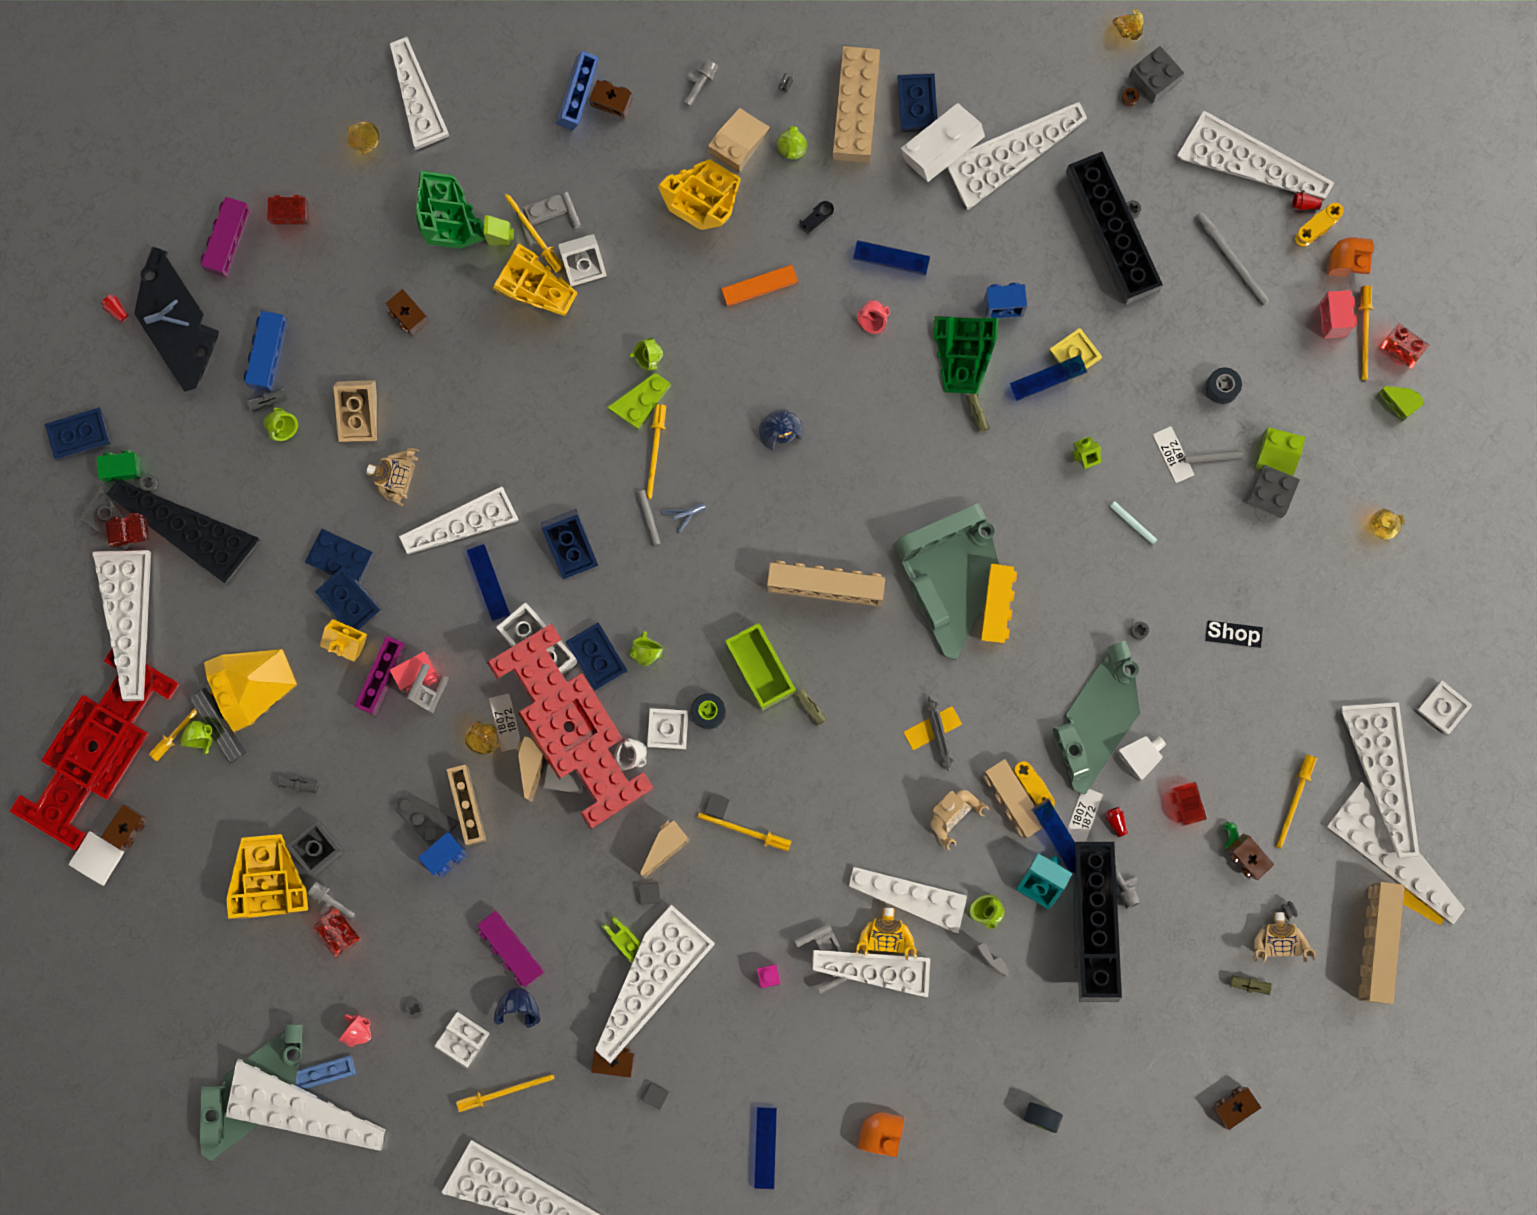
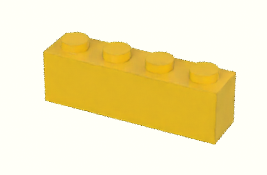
(997, 603)

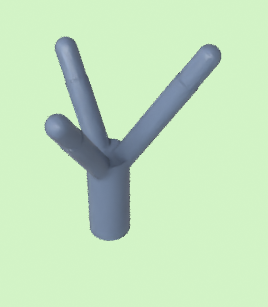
(160, 316)
(681, 513)

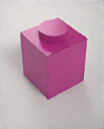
(768, 976)

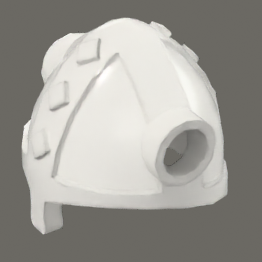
(630, 754)

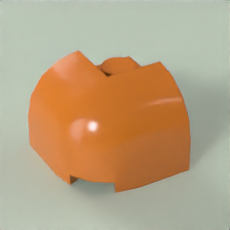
(1351, 256)
(881, 1134)

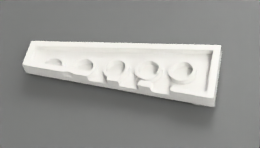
(421, 110)
(475, 517)
(875, 969)

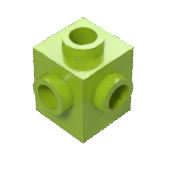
(1087, 452)

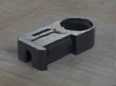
(816, 218)

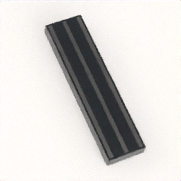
(220, 728)

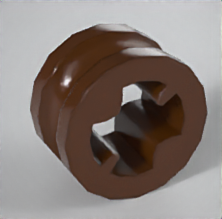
(1130, 91)

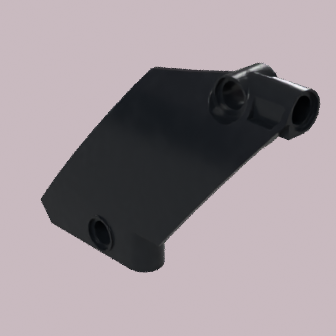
(174, 341)

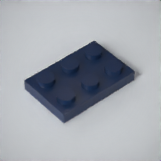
(917, 101)
(77, 434)
(334, 552)
(348, 599)
(596, 656)

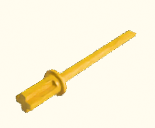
(548, 253)
(1365, 306)
(658, 424)
(164, 745)
(1304, 775)
(770, 839)
(477, 1100)

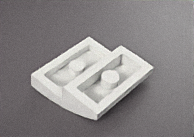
(96, 858)
(462, 1040)

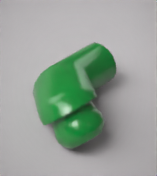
(1232, 831)

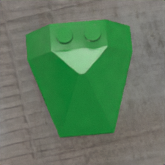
(444, 213)
(964, 351)

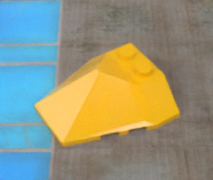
(701, 194)
(533, 284)
(248, 684)
(264, 880)

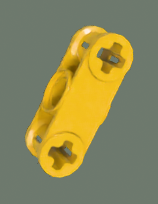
(1319, 224)
(1033, 784)

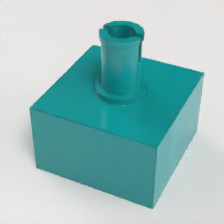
(1044, 880)

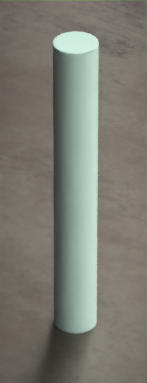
(1133, 523)

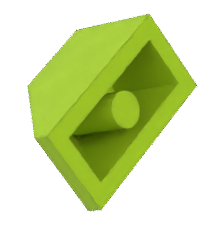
(497, 231)
(1402, 400)

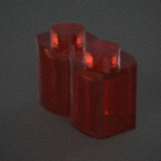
(127, 530)
(1188, 804)

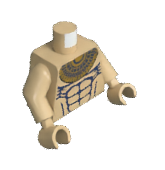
(394, 475)
(951, 811)
(1281, 940)

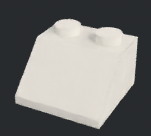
(582, 260)

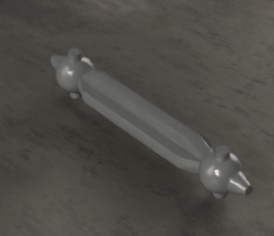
(939, 733)

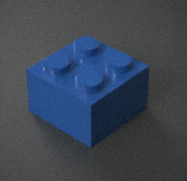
(1005, 301)
(443, 855)

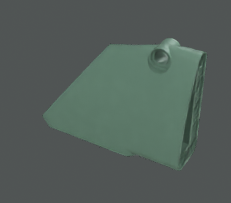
(950, 573)

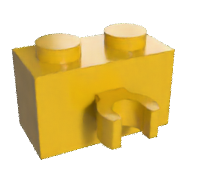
(343, 640)

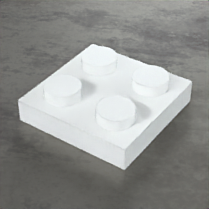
(1444, 707)
(668, 729)

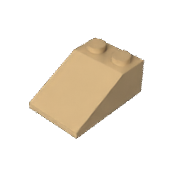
(738, 139)
(356, 410)
(531, 766)
(666, 844)

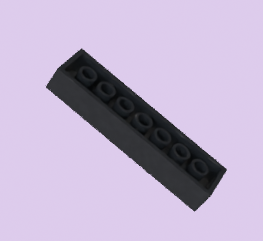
(1114, 228)

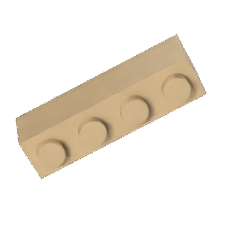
(1013, 797)
(466, 805)

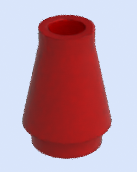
(1303, 201)
(114, 307)
(1117, 821)

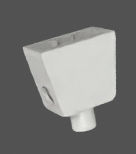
(1142, 756)

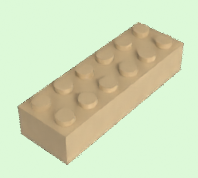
(856, 104)
(826, 584)
(1382, 943)

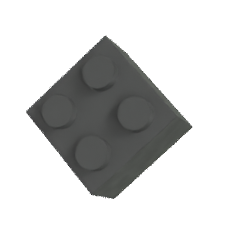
(1156, 74)
(1273, 491)
(315, 848)

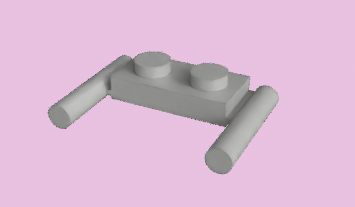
(547, 210)
(424, 696)
(825, 941)

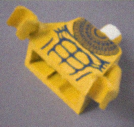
(887, 936)

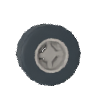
(1230, 385)

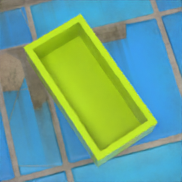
(760, 666)

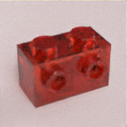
(288, 210)
(1405, 344)
(336, 933)

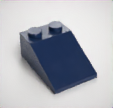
(569, 543)

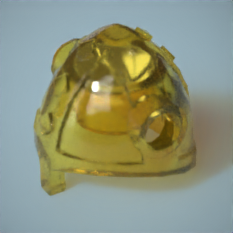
(1130, 25)
(363, 136)
(1386, 524)
(482, 738)

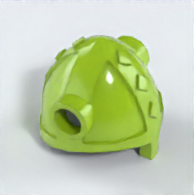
(792, 143)
(647, 354)
(280, 425)
(645, 650)
(197, 736)
(987, 911)

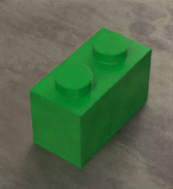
(118, 466)

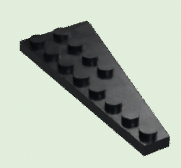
(203, 539)

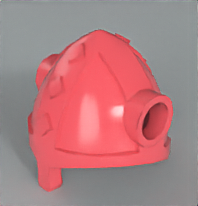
(873, 317)
(357, 1031)

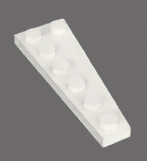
(924, 901)

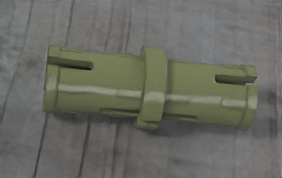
(978, 412)
(810, 707)
(1250, 985)

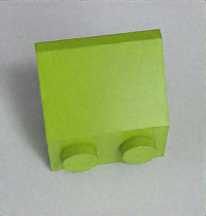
(1280, 450)

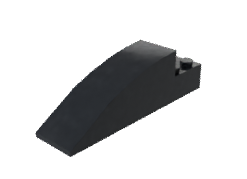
(1096, 922)

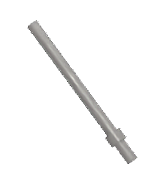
(1210, 229)

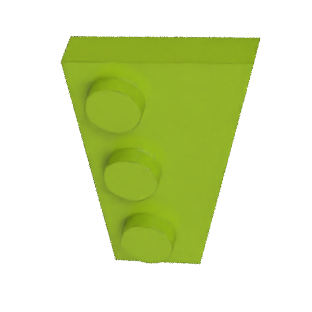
(640, 401)

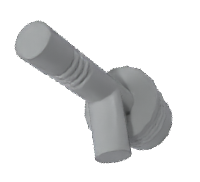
(707, 71)
(319, 893)
(1128, 896)

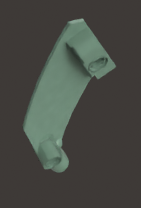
(1099, 717)
(272, 1059)

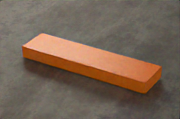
(759, 285)

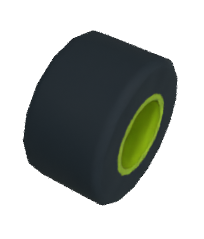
(708, 711)
(1043, 1117)

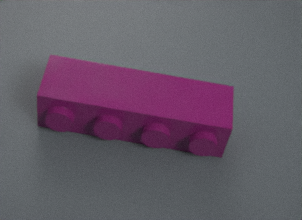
(225, 236)
(380, 676)
(510, 948)

